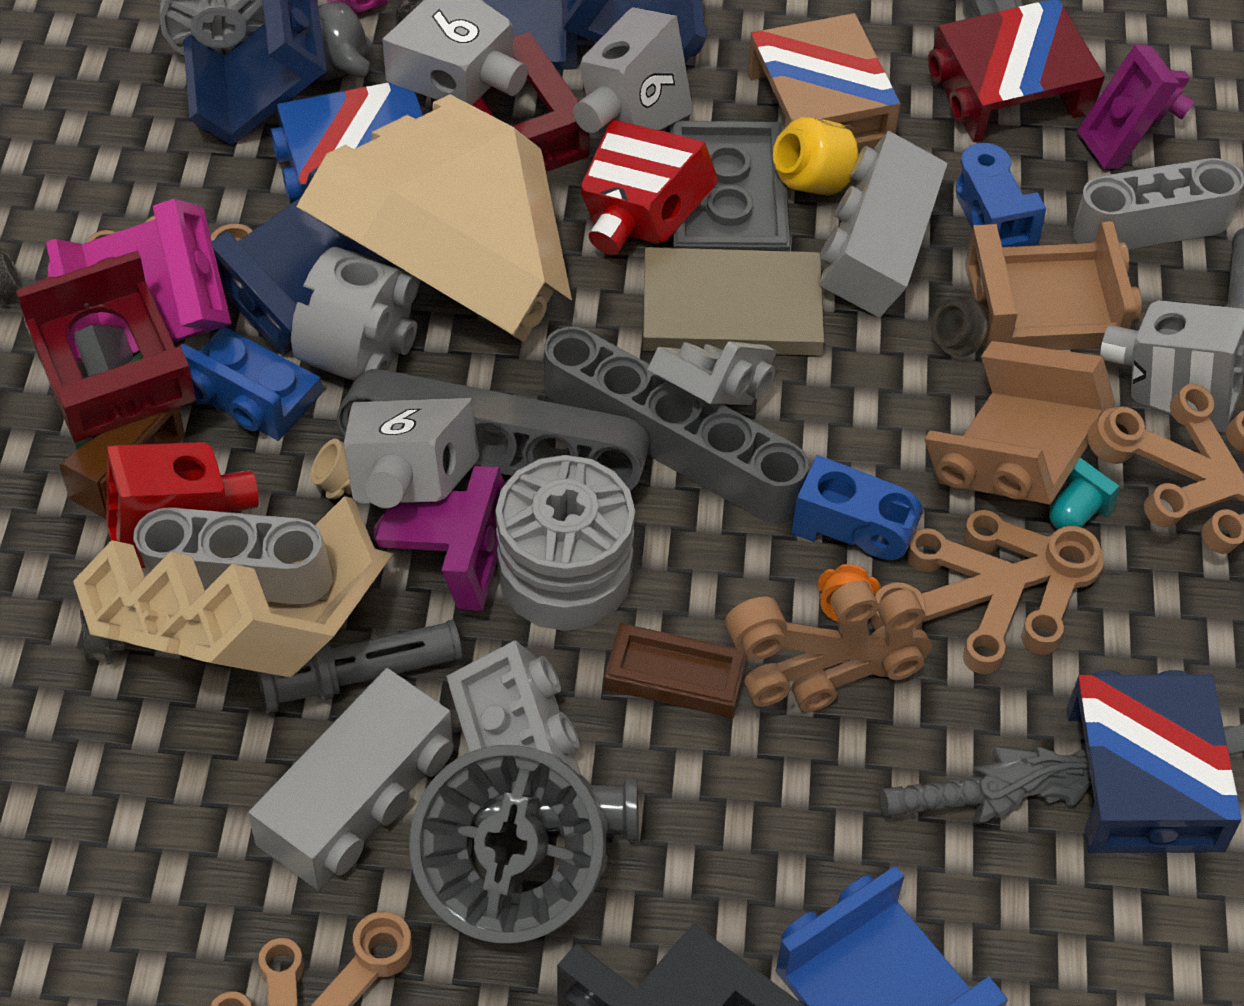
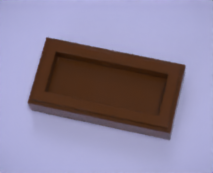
(675, 670)

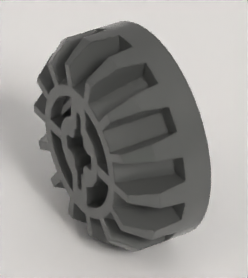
(492, 906)

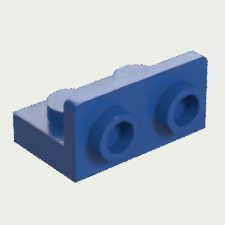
(251, 383)

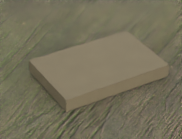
(733, 298)

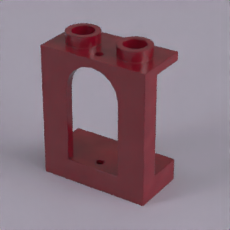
(555, 132)
(122, 393)

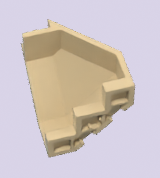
(454, 206)
(230, 618)

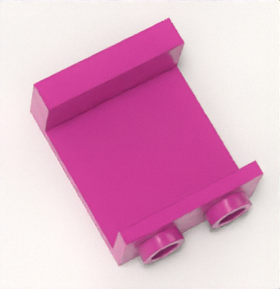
(176, 267)

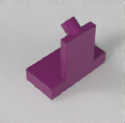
(1130, 103)
(458, 524)

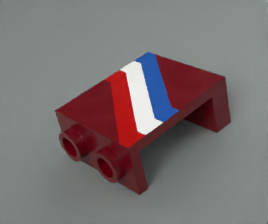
(1012, 61)

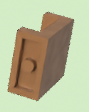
(1052, 292)

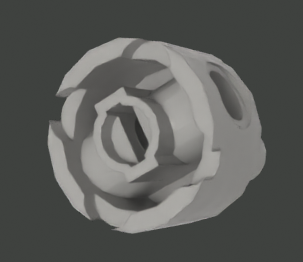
(354, 314)

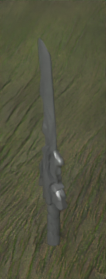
(1008, 780)

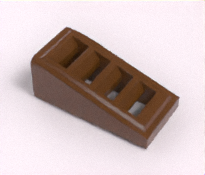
(86, 467)

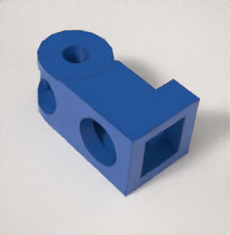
(993, 197)
(856, 509)

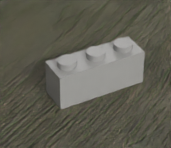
(881, 223)
(353, 779)

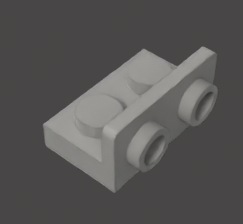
(718, 375)
(513, 702)

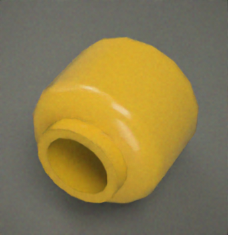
(815, 156)

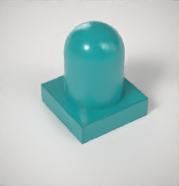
(1085, 494)

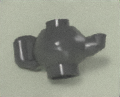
(343, 42)

